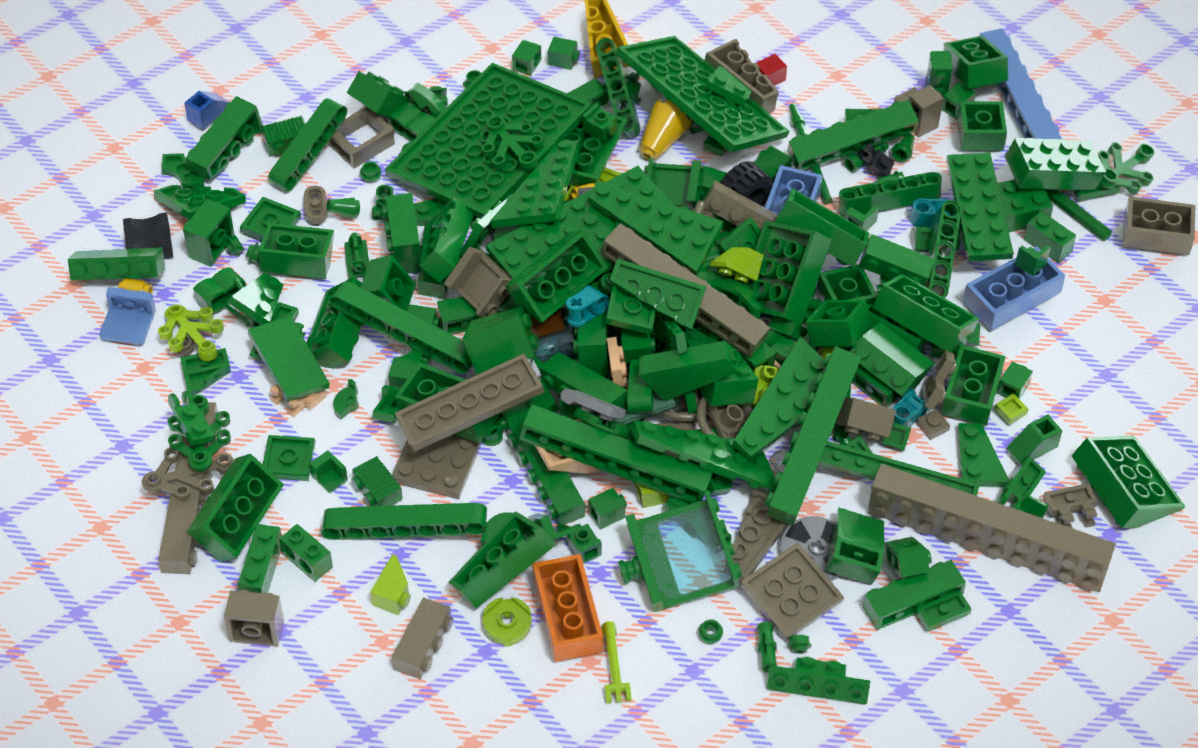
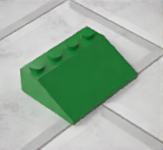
(593, 153)
(788, 270)
(1126, 480)

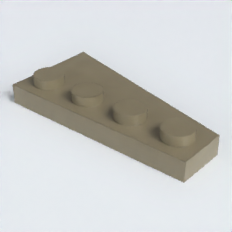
(756, 535)

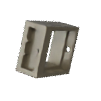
(358, 155)

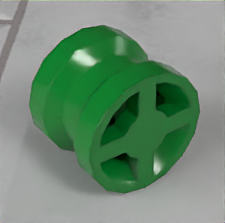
(495, 438)
(630, 570)

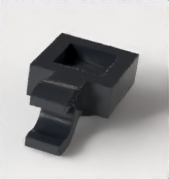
(878, 161)

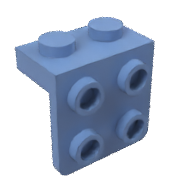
(128, 316)

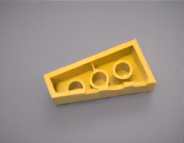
(600, 25)

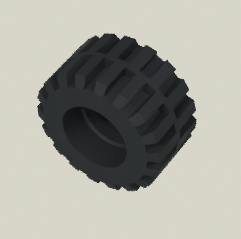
(749, 182)

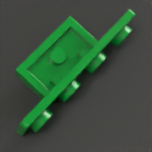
(819, 680)

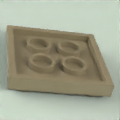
(438, 467)
(791, 591)

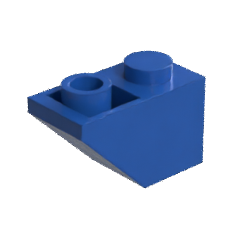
(204, 107)

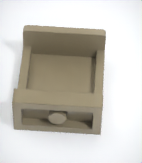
(479, 281)

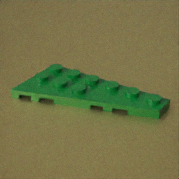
(782, 401)

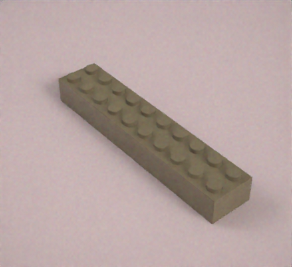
(991, 528)

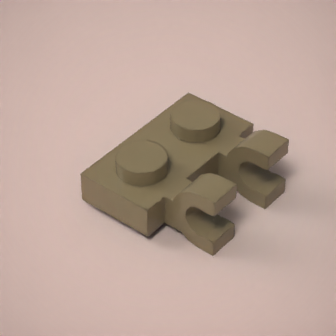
(1072, 499)

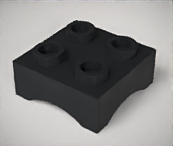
(149, 233)

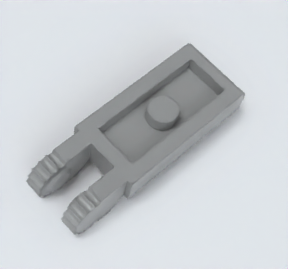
(591, 404)

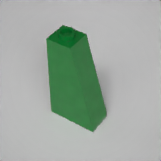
(677, 374)

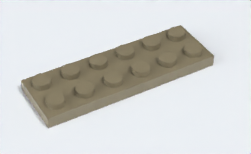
(469, 402)

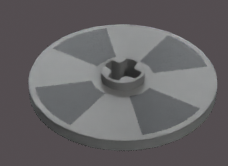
(811, 532)

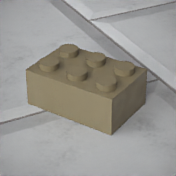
(1159, 225)

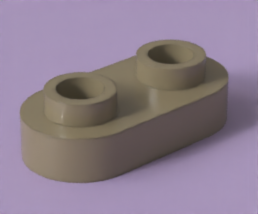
(315, 204)

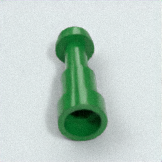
(854, 163)

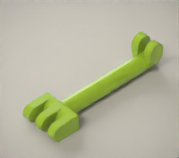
(610, 632)

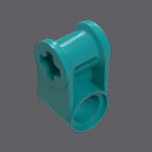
(924, 211)
(586, 306)
(909, 409)

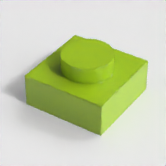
(1011, 409)

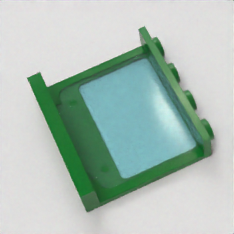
(684, 553)

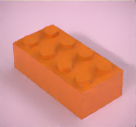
(567, 607)

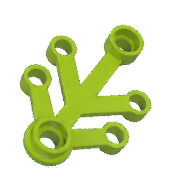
(179, 315)

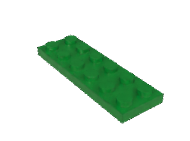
(982, 210)

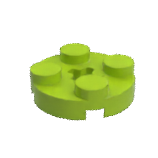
(507, 633)

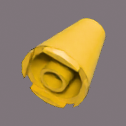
(663, 129)

